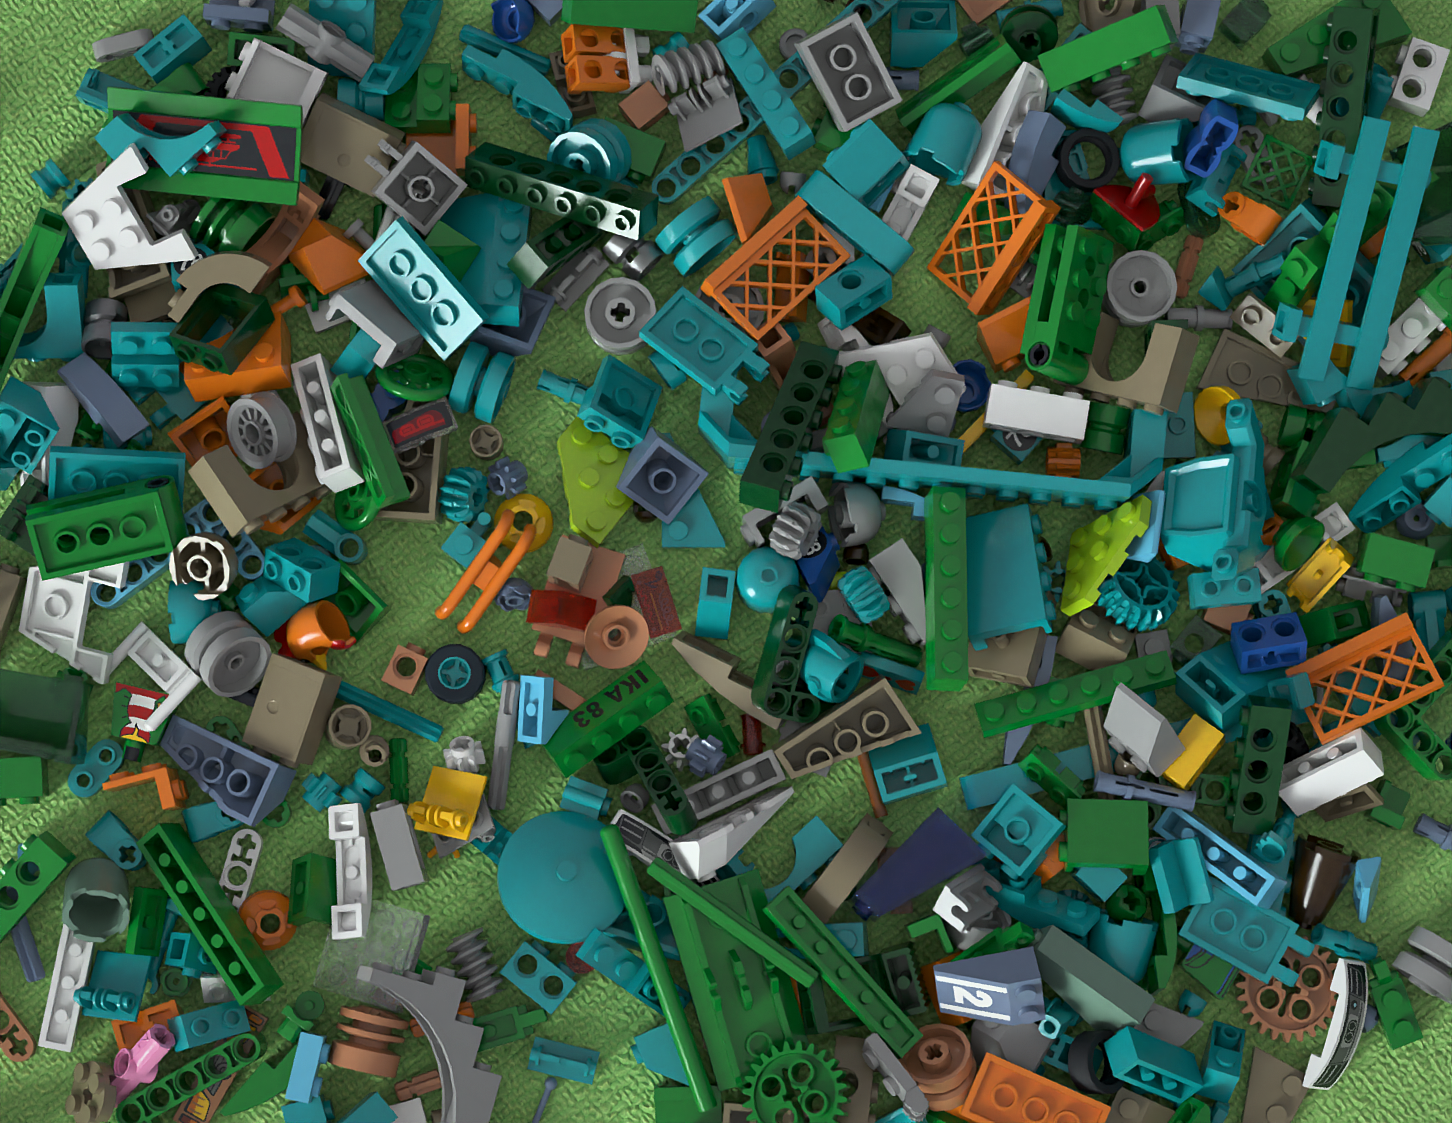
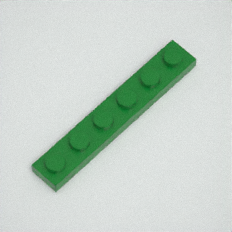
(1073, 693)
(842, 971)

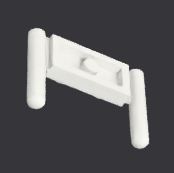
(161, 665)

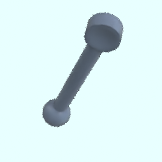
(550, 1084)

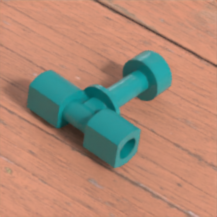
(1058, 1018)

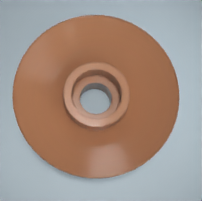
(625, 646)

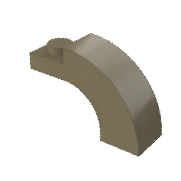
(221, 267)

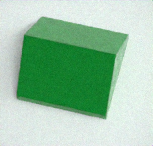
(357, 602)

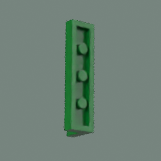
(961, 81)
(369, 440)

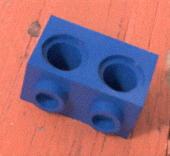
(1268, 643)

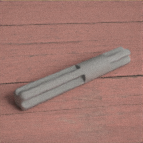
(503, 744)

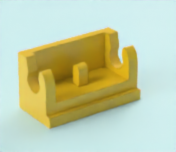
(1319, 573)
(1201, 745)

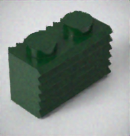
(904, 978)

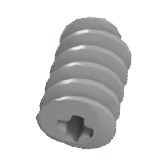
(686, 64)
(1113, 94)
(475, 965)

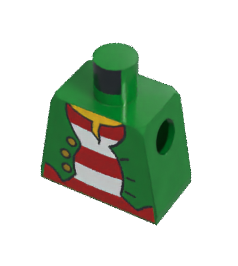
(130, 710)

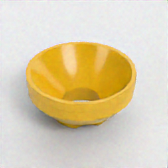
(1211, 413)
(541, 518)

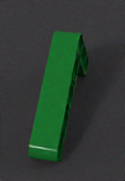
(1410, 718)
(205, 1071)

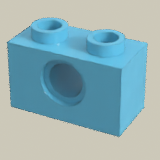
(728, 16)

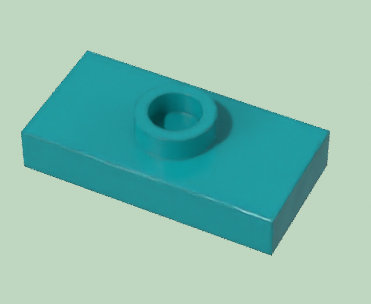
(1180, 430)

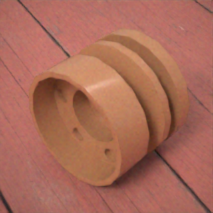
(368, 1041)

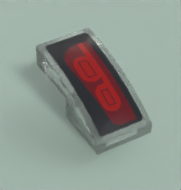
(420, 425)

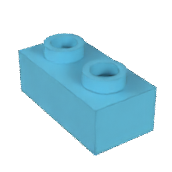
(304, 1078)

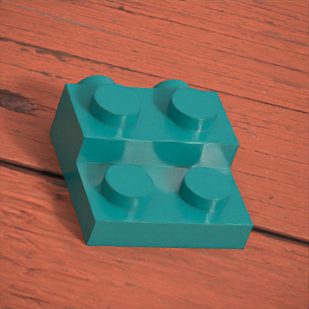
(144, 355)
(620, 403)
(1018, 833)

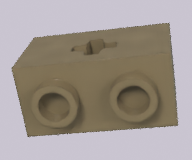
(570, 563)

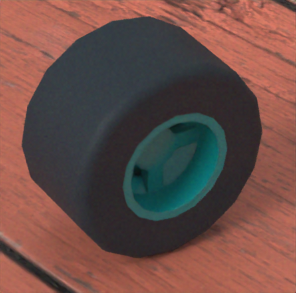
(452, 664)

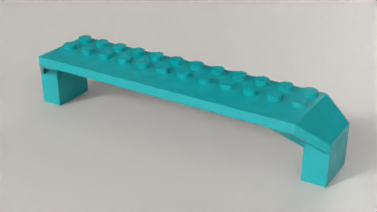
(1139, 466)

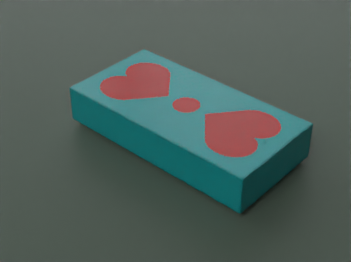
(897, 674)

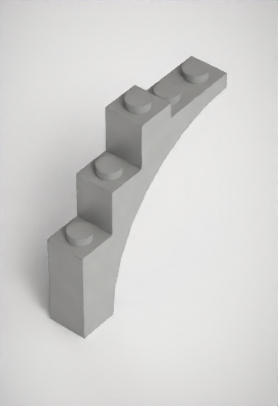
(433, 1001)

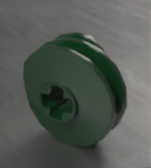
(1032, 20)

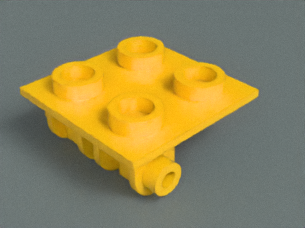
(448, 803)

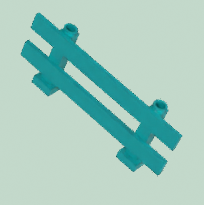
(1363, 169)

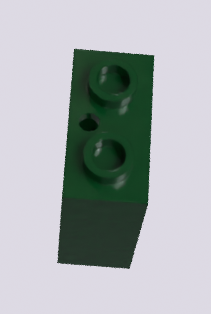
(212, 303)
(814, 1006)

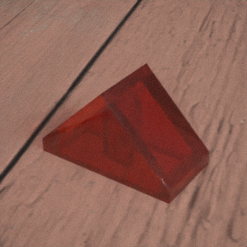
(560, 609)

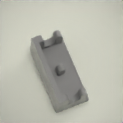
(966, 898)

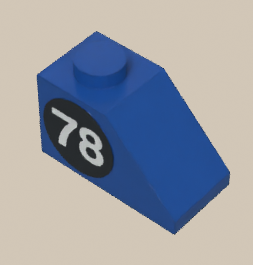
(820, 564)

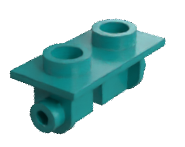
(563, 1060)

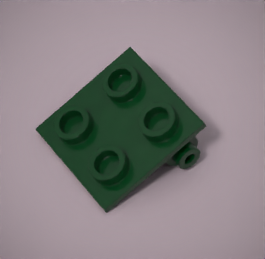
(13, 520)

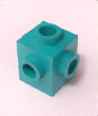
(188, 954)

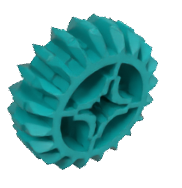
(1141, 584)

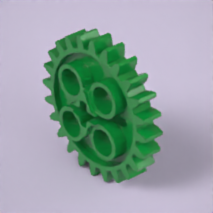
(822, 1082)

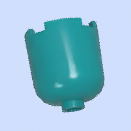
(945, 141)
(1156, 151)
(762, 578)
(1124, 945)

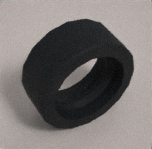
(1108, 149)
(1081, 1064)

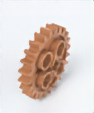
(1317, 997)

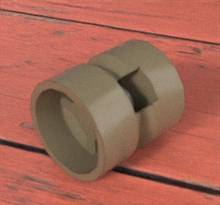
(347, 727)

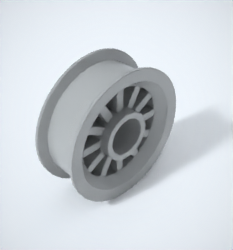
(261, 430)

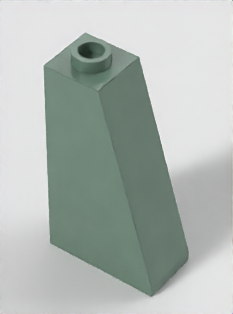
(1088, 983)

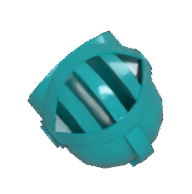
(825, 668)

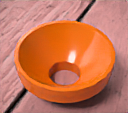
(264, 903)

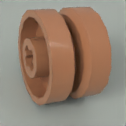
(942, 1066)

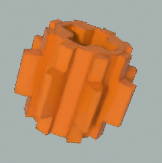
(1063, 460)

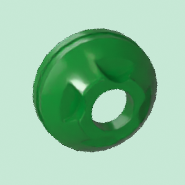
(1297, 541)

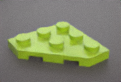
(590, 480)
(1100, 551)

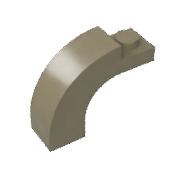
(847, 867)

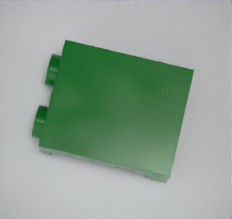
(1105, 834)

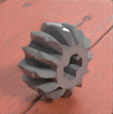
(795, 530)

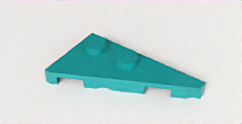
(692, 525)

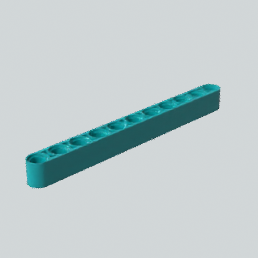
(732, 138)
(991, 785)

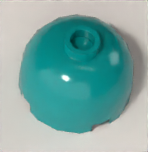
(187, 610)

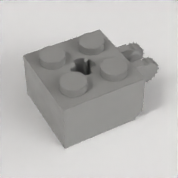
(396, 186)

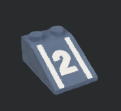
(992, 987)

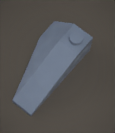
(232, 774)

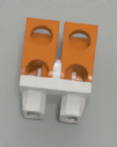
(604, 59)

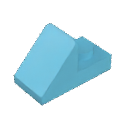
(536, 716)

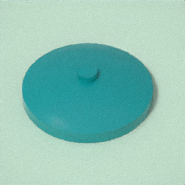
(559, 878)

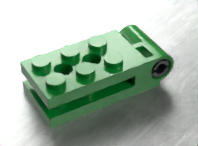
(1066, 302)
(138, 521)

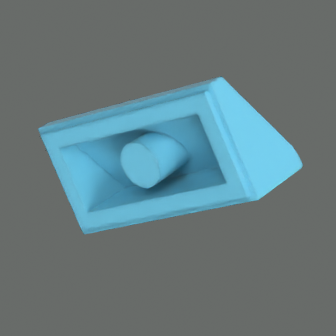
(1146, 547)
(1365, 886)

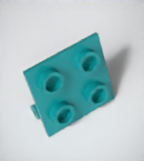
(115, 986)

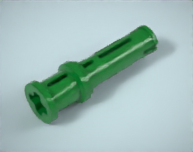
(863, 638)

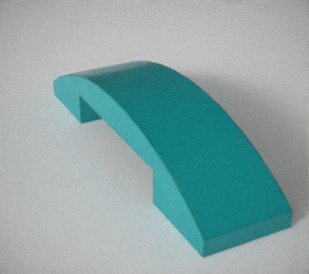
(407, 50)

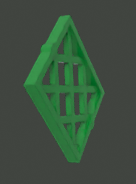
(1266, 194)

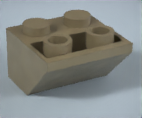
(1095, 639)

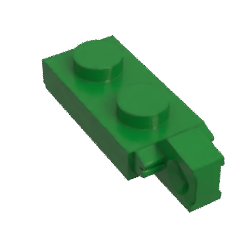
(999, 941)
(1392, 1005)
(508, 1025)

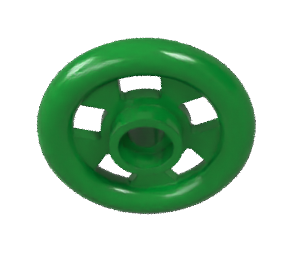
(416, 376)
(357, 497)

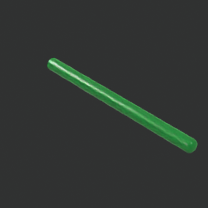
(658, 967)

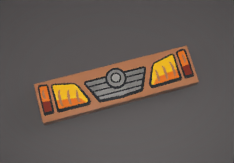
(205, 1104)

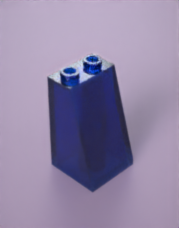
(919, 865)

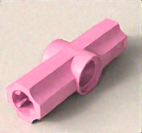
(140, 1062)

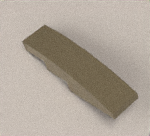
(721, 672)

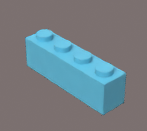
(1224, 857)

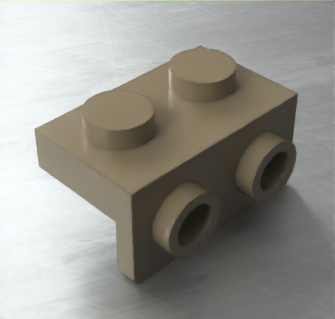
(1259, 321)

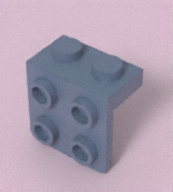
(228, 14)

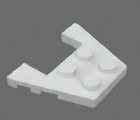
(111, 227)
(902, 362)
(57, 615)

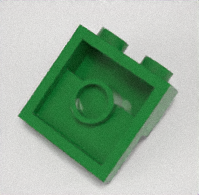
(424, 101)

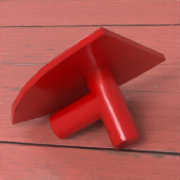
(1134, 203)

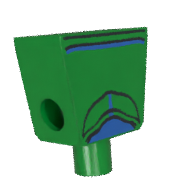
(1205, 968)

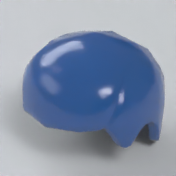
(512, 20)
(976, 385)

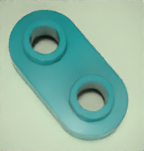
(96, 768)

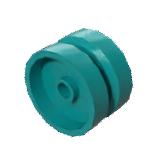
(593, 148)
(696, 236)
(487, 384)

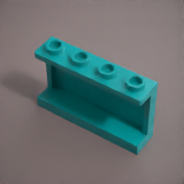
(1006, 575)

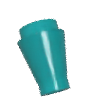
(761, 159)

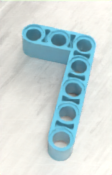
(152, 570)

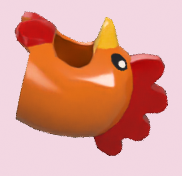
(313, 632)

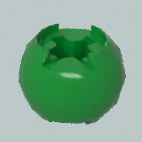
(1130, 895)

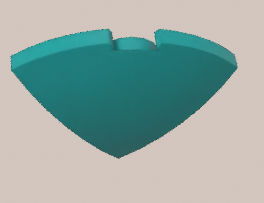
(1078, 115)

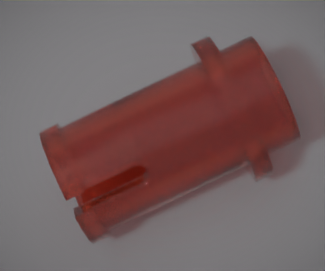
(751, 735)

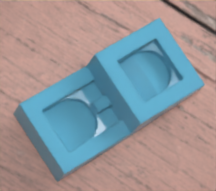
(901, 497)

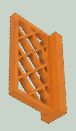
(761, 244)
(1016, 249)
(1358, 651)

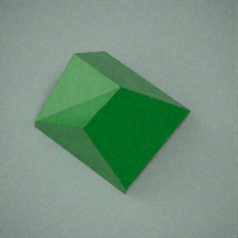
(452, 248)

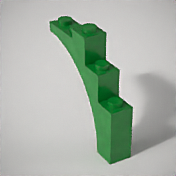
(1307, 260)
(27, 281)

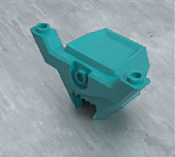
(1220, 502)

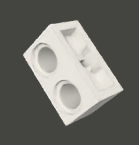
(1422, 79)

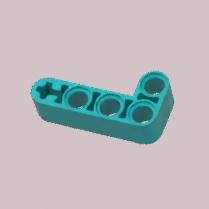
(855, 222)

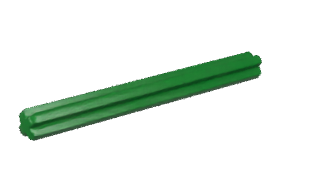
(732, 922)

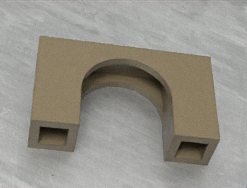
(1158, 380)
(244, 503)

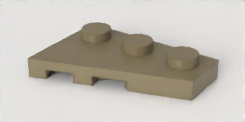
(1272, 1090)

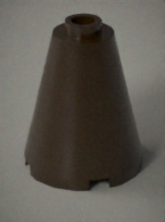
(1318, 878)

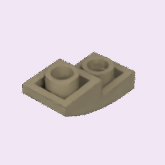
(579, 104)

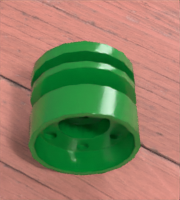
(230, 224)

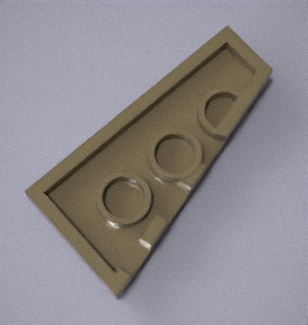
(1253, 372)

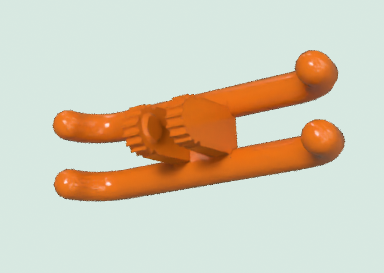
(487, 572)

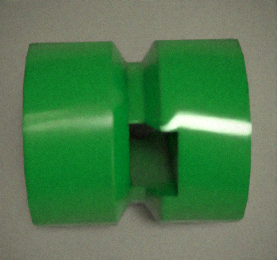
(1294, 425)
(1105, 428)

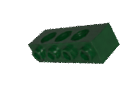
(553, 249)
(1260, 814)

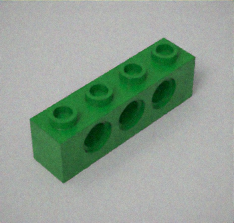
(52, 861)

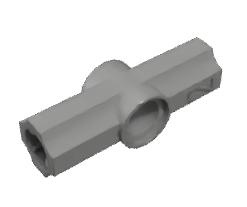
(325, 42)

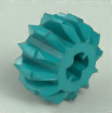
(463, 494)
(863, 595)

